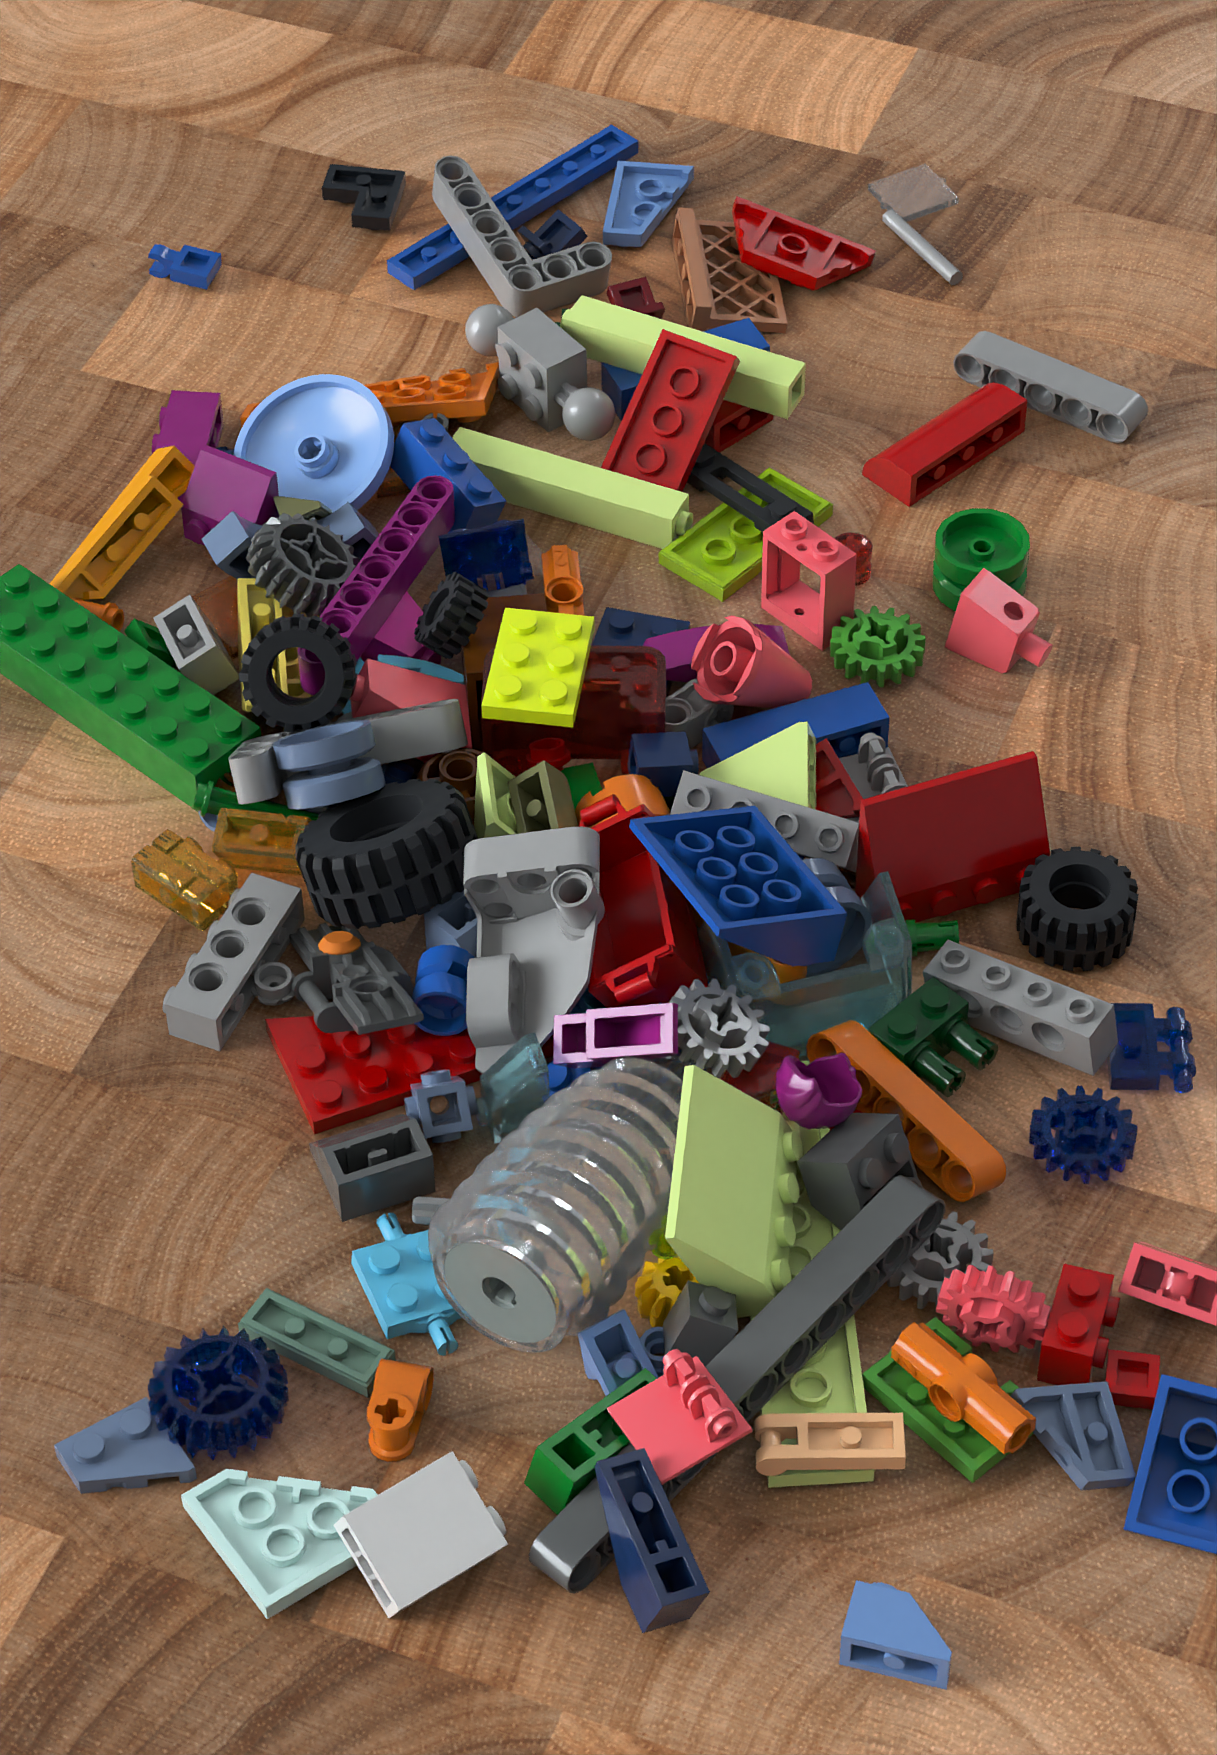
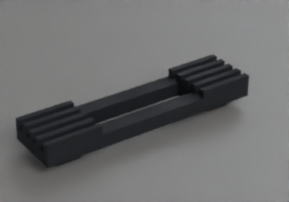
(713, 464)

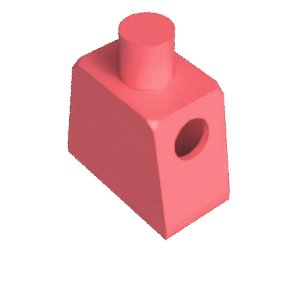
(996, 626)

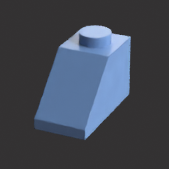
(893, 1637)

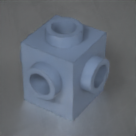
(454, 1118)

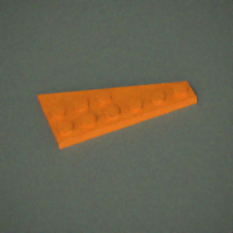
(414, 397)

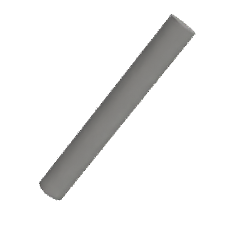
(922, 247)

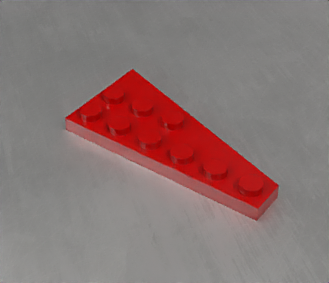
(362, 1075)

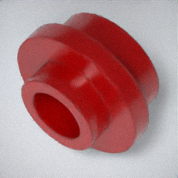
(550, 750)

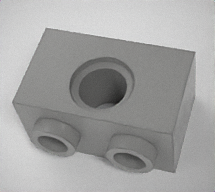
(196, 646)

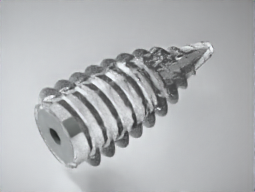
(563, 1207)

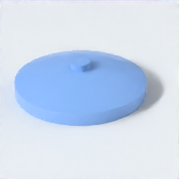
(322, 440)

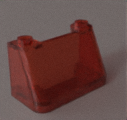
(618, 698)

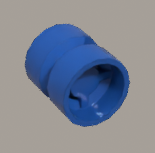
(442, 989)

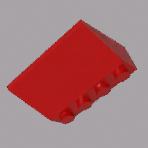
(955, 837)

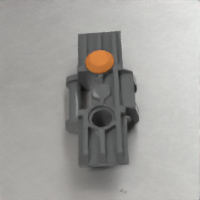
(361, 978)

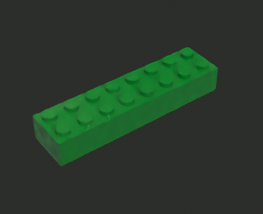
(115, 688)

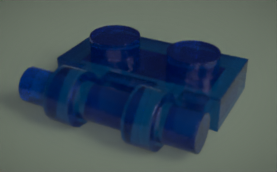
(1136, 1059)

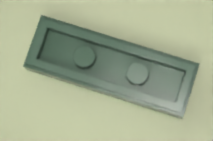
(315, 1341)

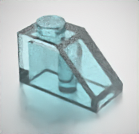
(513, 1088)

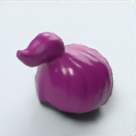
(818, 1093)

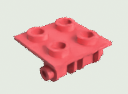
(679, 1417)

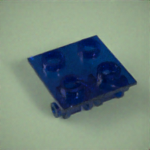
(488, 551)

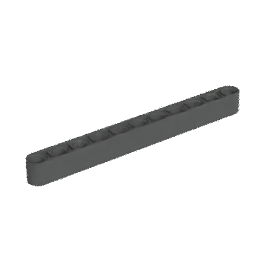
(766, 1354)

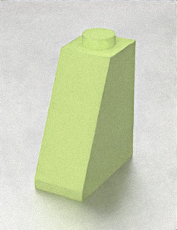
(775, 767)

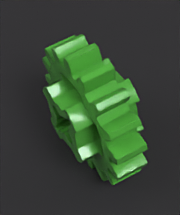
(877, 646)

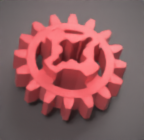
(993, 1308)

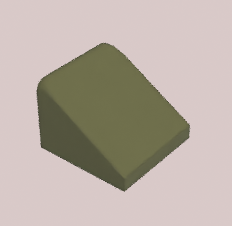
(306, 508)

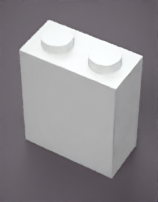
(422, 1533)

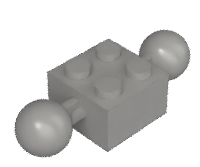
(541, 370)

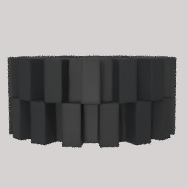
(451, 615)

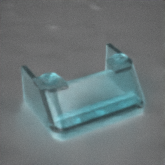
(826, 999)

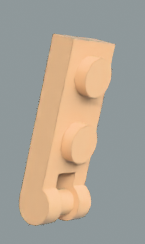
(829, 1442)

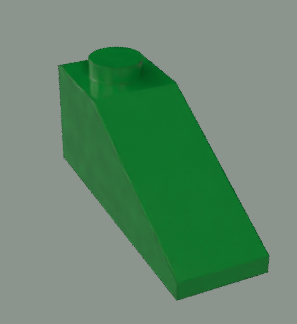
(567, 1459)

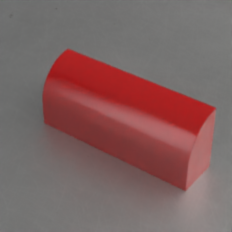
(949, 443)

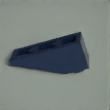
(648, 1543)

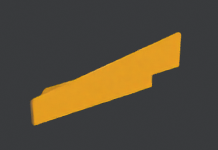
(127, 527)

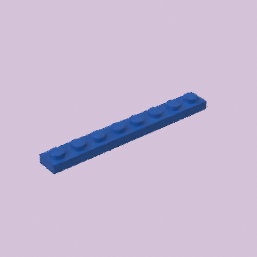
(518, 203)

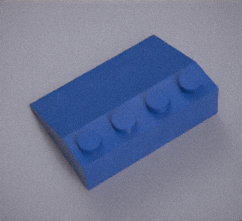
(746, 882)
(1178, 1468)

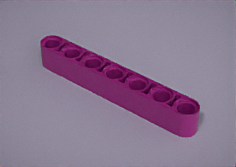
(385, 572)

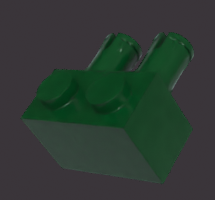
(929, 1028)

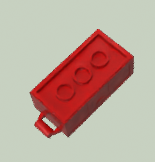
(648, 927)

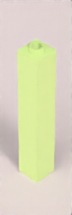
(628, 338)
(579, 490)

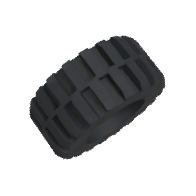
(386, 854)

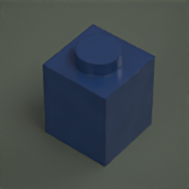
(662, 759)

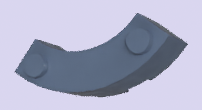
(232, 537)

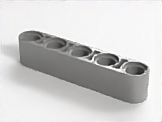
(1052, 386)

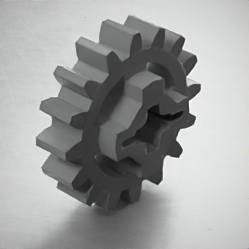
(719, 1028)
(945, 1250)

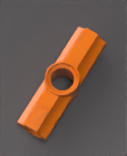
(562, 581)
(963, 1388)

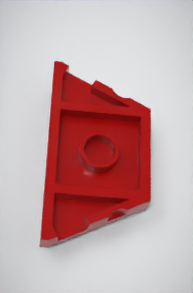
(794, 248)

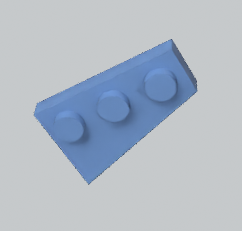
(641, 199)

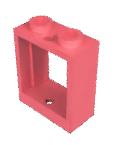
(784, 592)

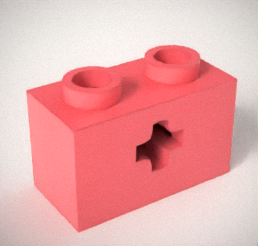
(1171, 1282)

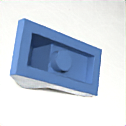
(613, 1351)

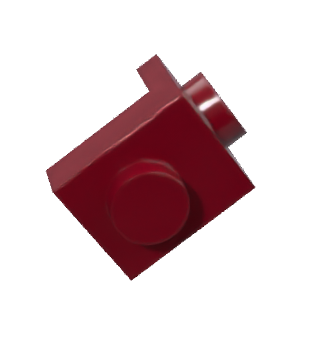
(635, 296)

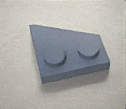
(1081, 1432)
(123, 1452)

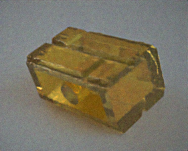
(258, 840)
(184, 878)

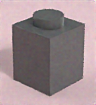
(701, 1322)

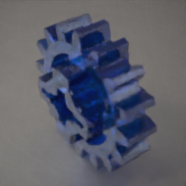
(1083, 1134)

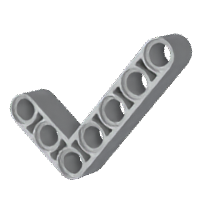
(501, 258)
(397, 735)

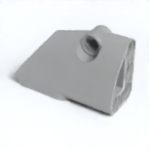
(530, 933)

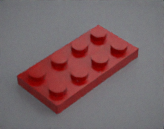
(671, 411)

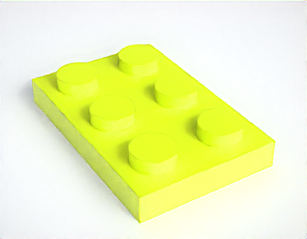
(538, 667)

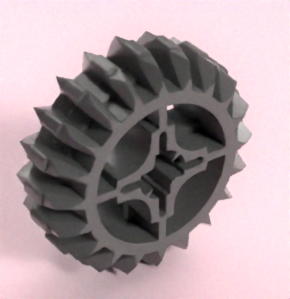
(300, 563)

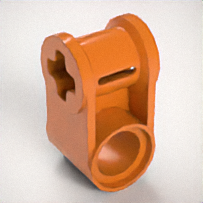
(397, 1407)

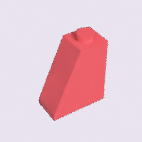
(390, 687)

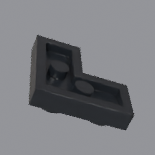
(371, 189)

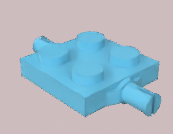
(403, 1285)

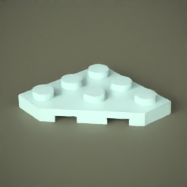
(275, 1532)

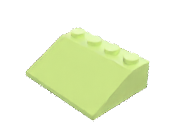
(733, 1191)

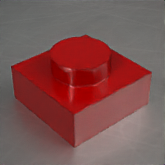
(1132, 1378)

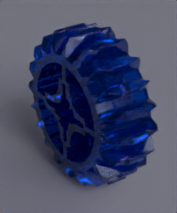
(227, 1407)

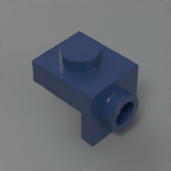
(553, 236)

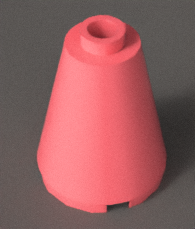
(747, 668)

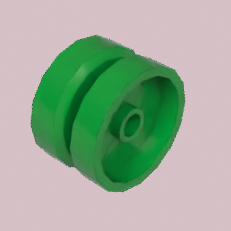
(978, 541)

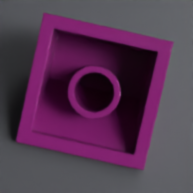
(226, 485)

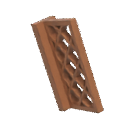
(698, 275)

